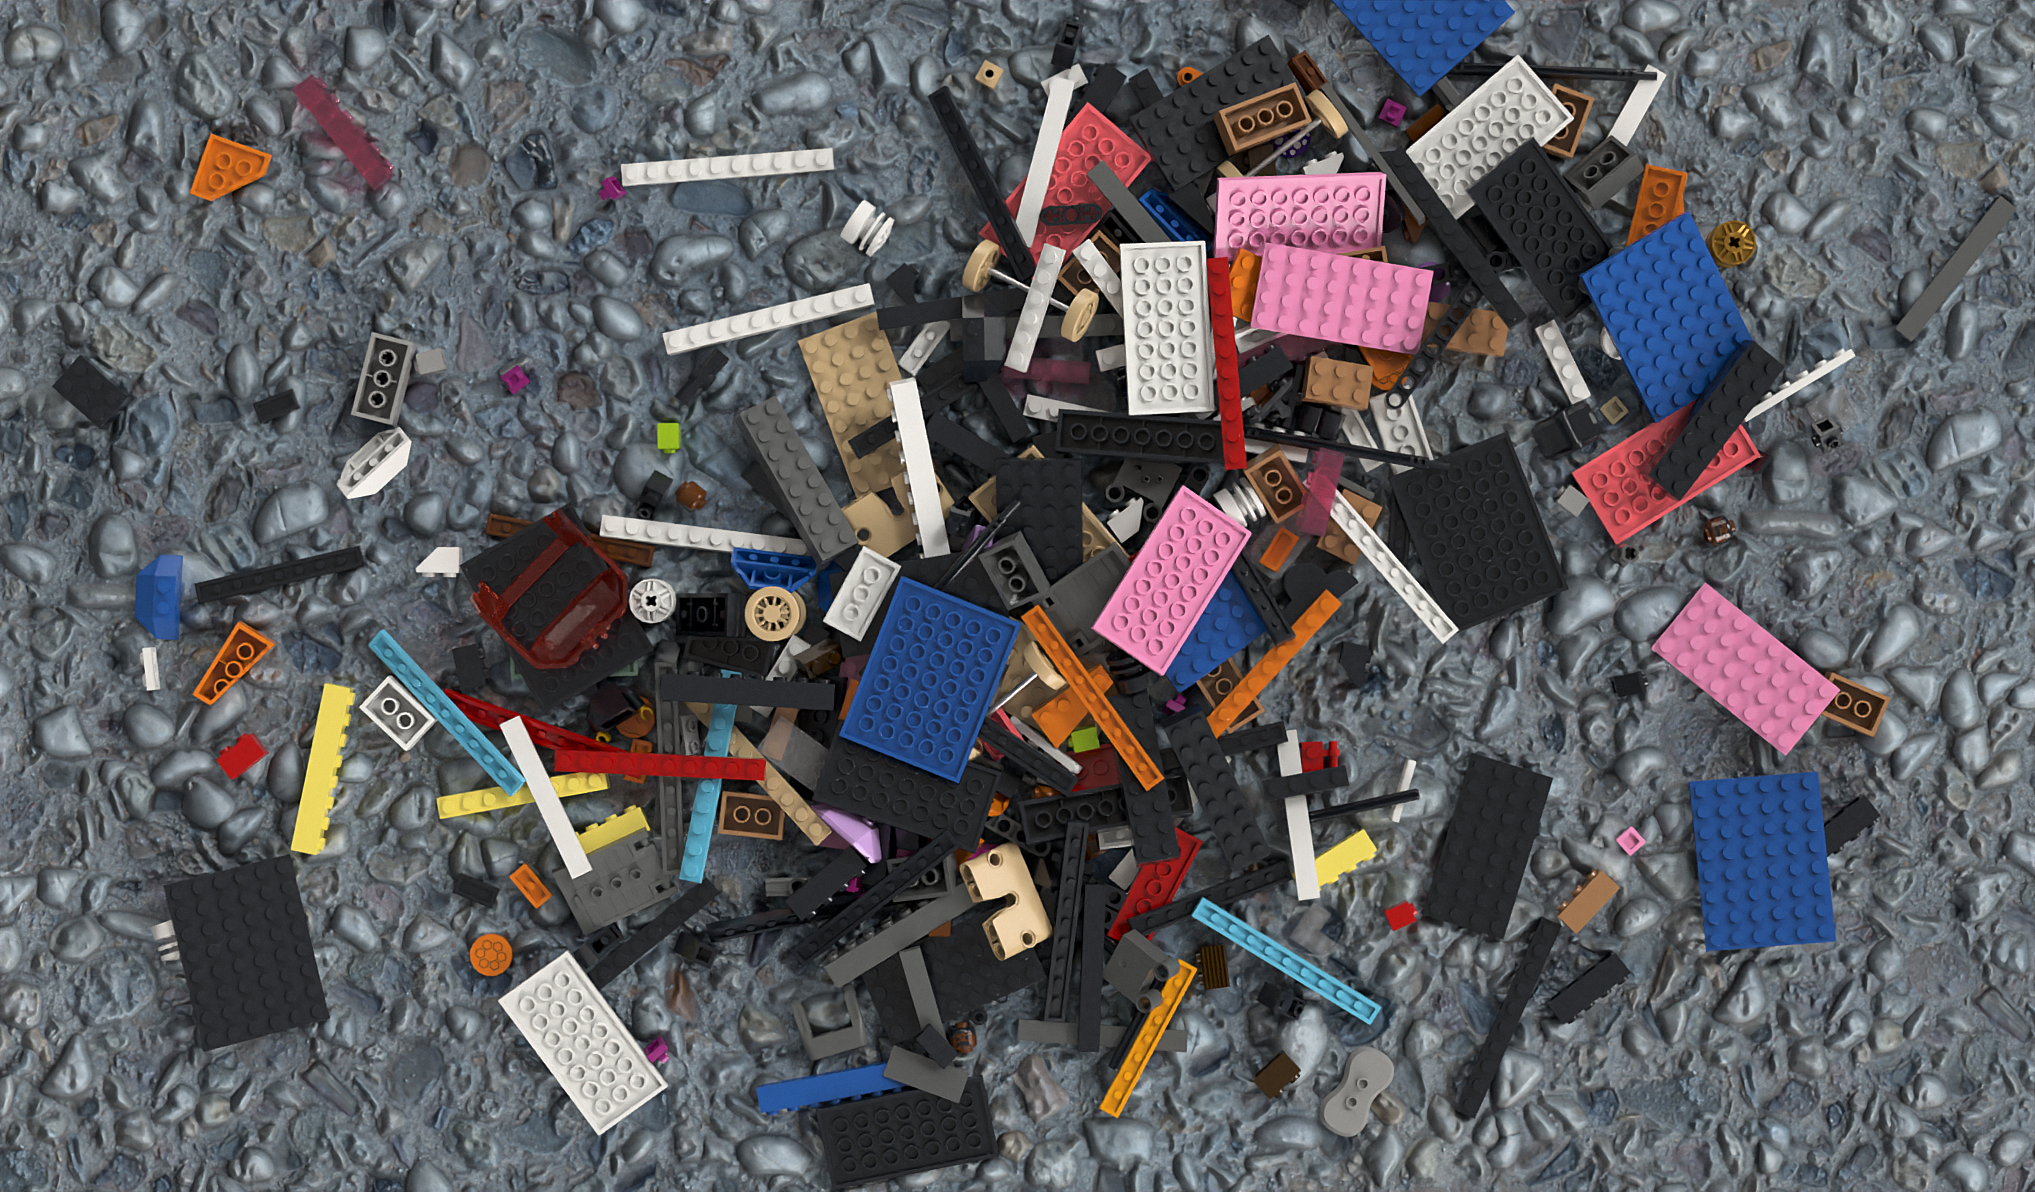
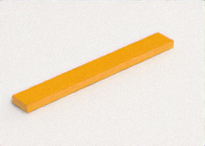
(1147, 1041)

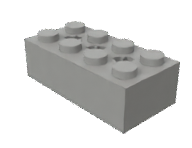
(396, 372)

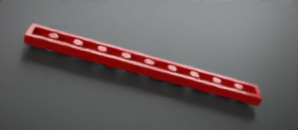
(1226, 363)
(539, 732)
(660, 764)

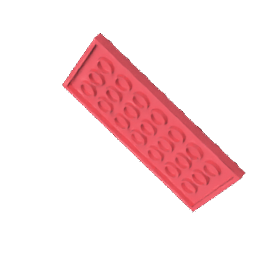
(1081, 147)
(1628, 500)

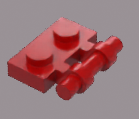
(1313, 753)

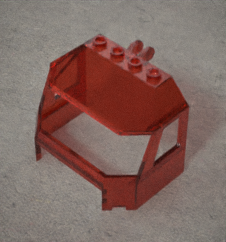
(580, 621)

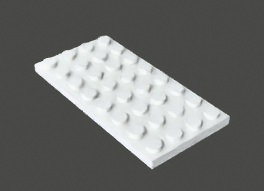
(1486, 130)
(1166, 328)
(583, 1042)

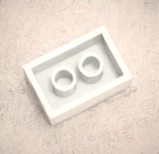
(398, 713)

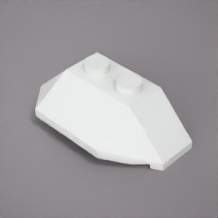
(375, 464)

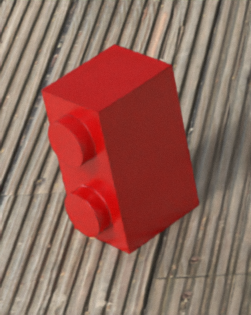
(242, 755)

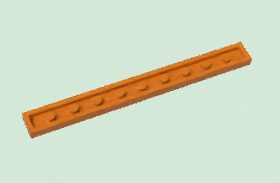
(1272, 663)
(1092, 697)

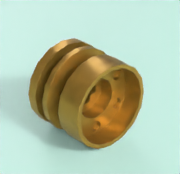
(1719, 239)

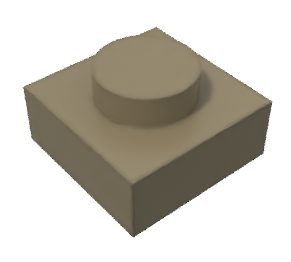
(1613, 410)

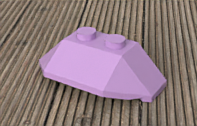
(856, 830)

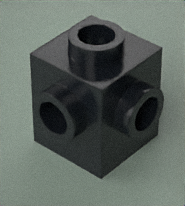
(1826, 434)

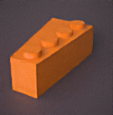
(234, 659)
(1065, 709)

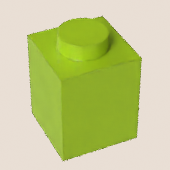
(669, 437)
(1084, 738)

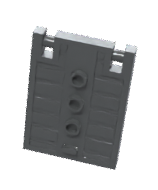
(1083, 595)
(618, 885)

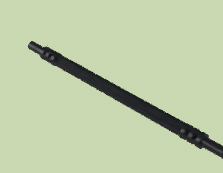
(1559, 72)
(1349, 449)
(973, 550)

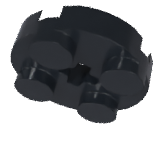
(1395, 212)

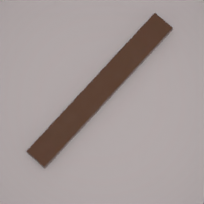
(615, 548)

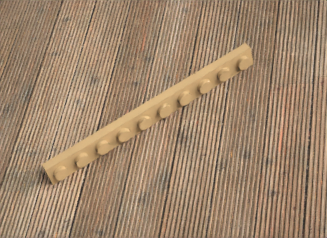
(774, 784)

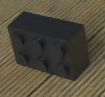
(92, 392)

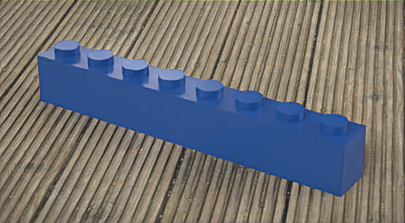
(825, 1087)

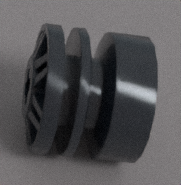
(1131, 673)

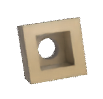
(992, 82)

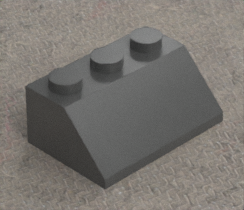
(1604, 172)
(1014, 571)
(935, 883)

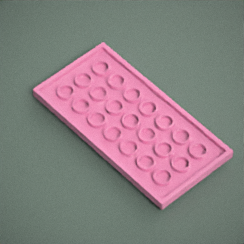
(1299, 211)
(1341, 298)
(1171, 580)
(1745, 669)

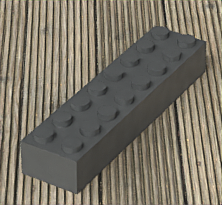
(797, 481)
(895, 934)

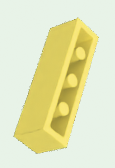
(613, 829)
(1343, 857)

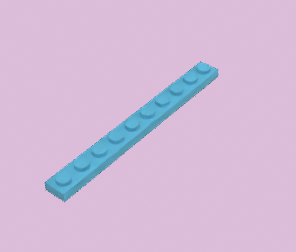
(447, 713)
(707, 793)
(1286, 960)

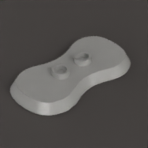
(1348, 1105)

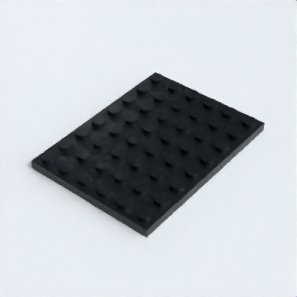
(1479, 533)
(545, 600)
(246, 952)

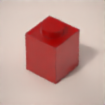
(1400, 915)

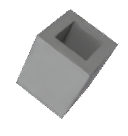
(430, 362)
(1571, 500)

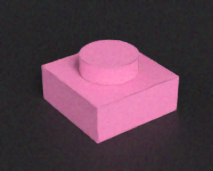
(1630, 840)

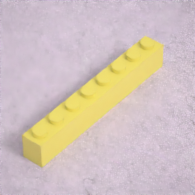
(322, 769)
(497, 798)

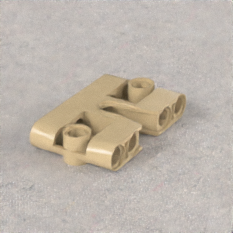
(886, 530)
(1024, 911)

